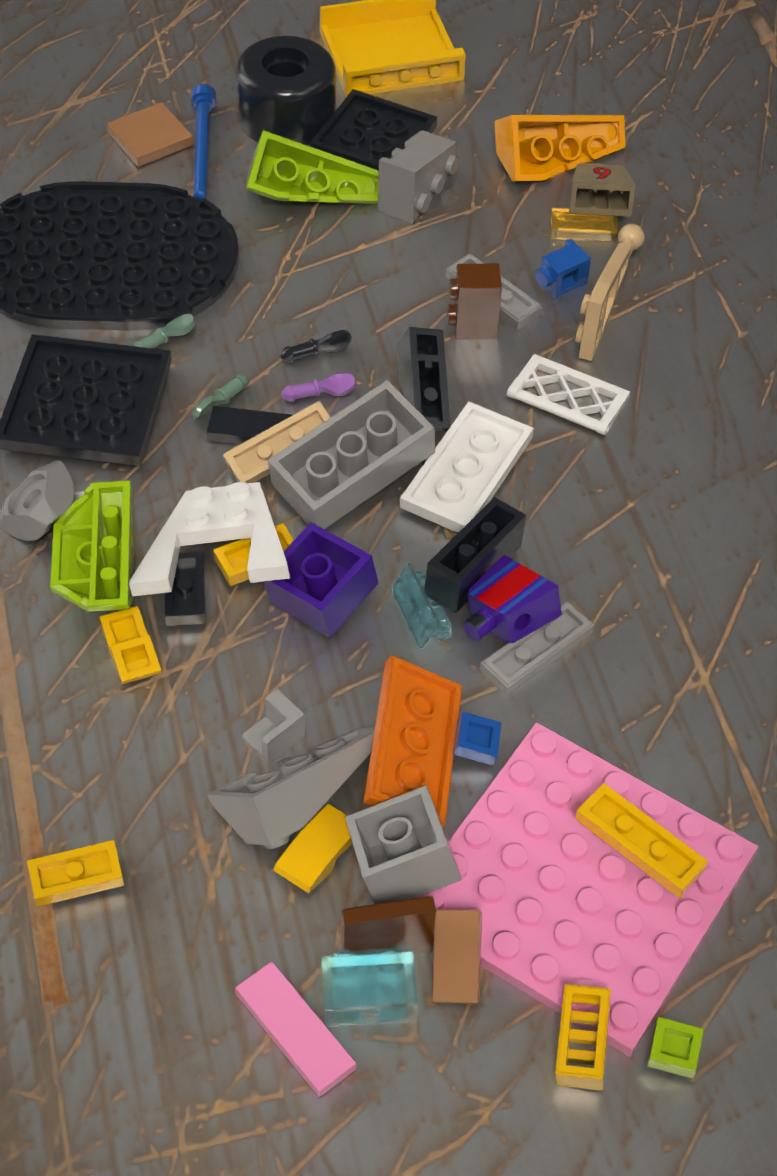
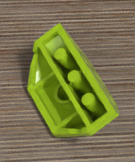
(96, 548)

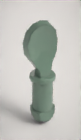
(177, 327)
(222, 396)

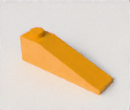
(551, 144)

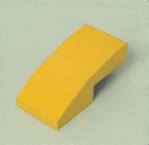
(129, 645)
(315, 849)

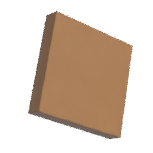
(150, 134)

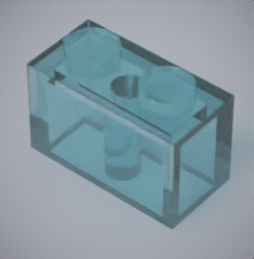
(369, 988)

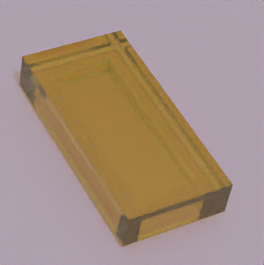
(583, 226)

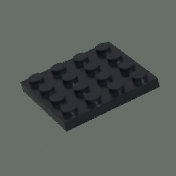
(84, 400)

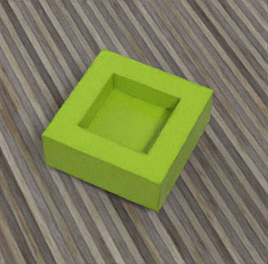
(675, 1047)

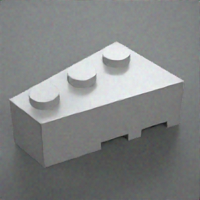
(415, 175)

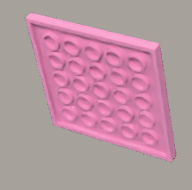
(568, 903)

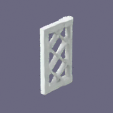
(561, 374)

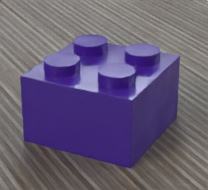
(325, 580)

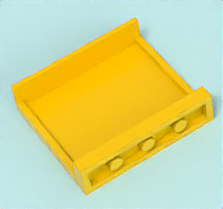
(389, 45)

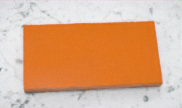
(413, 735)

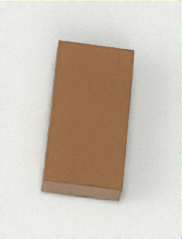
(457, 957)

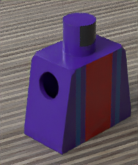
(510, 602)

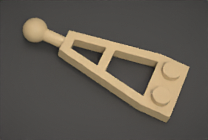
(600, 303)

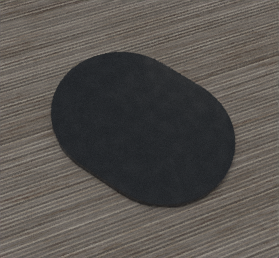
(112, 255)

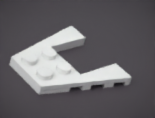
(210, 517)

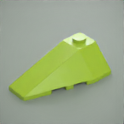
(302, 173)

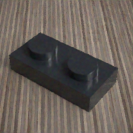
(187, 600)

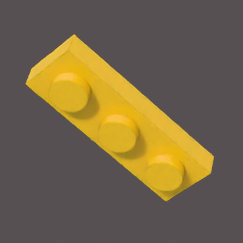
(641, 840)

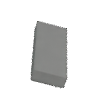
(515, 306)
(525, 658)

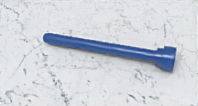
(203, 101)

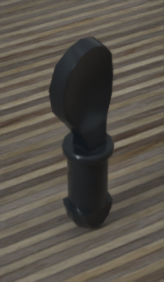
(331, 343)

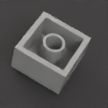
(402, 847)

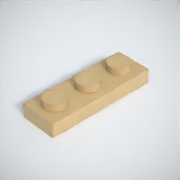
(251, 458)

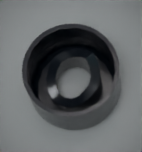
(285, 88)

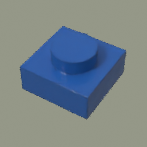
(477, 738)

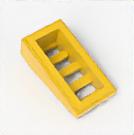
(583, 1076)

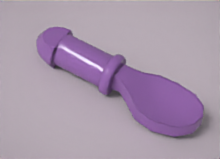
(336, 385)

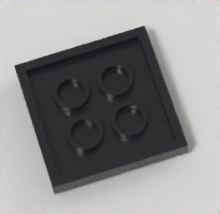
(370, 129)

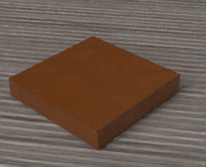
(394, 924)

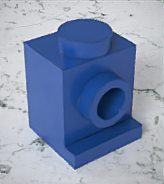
(564, 269)

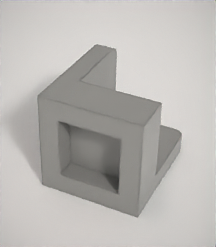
(277, 730)

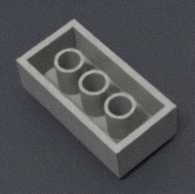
(352, 456)

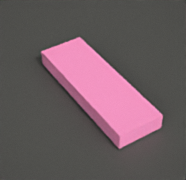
(295, 1029)

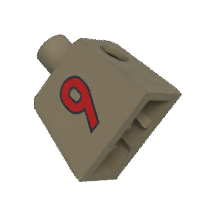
(600, 189)

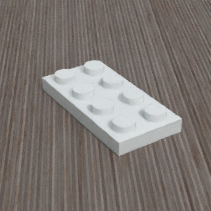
(466, 467)

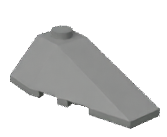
(283, 801)

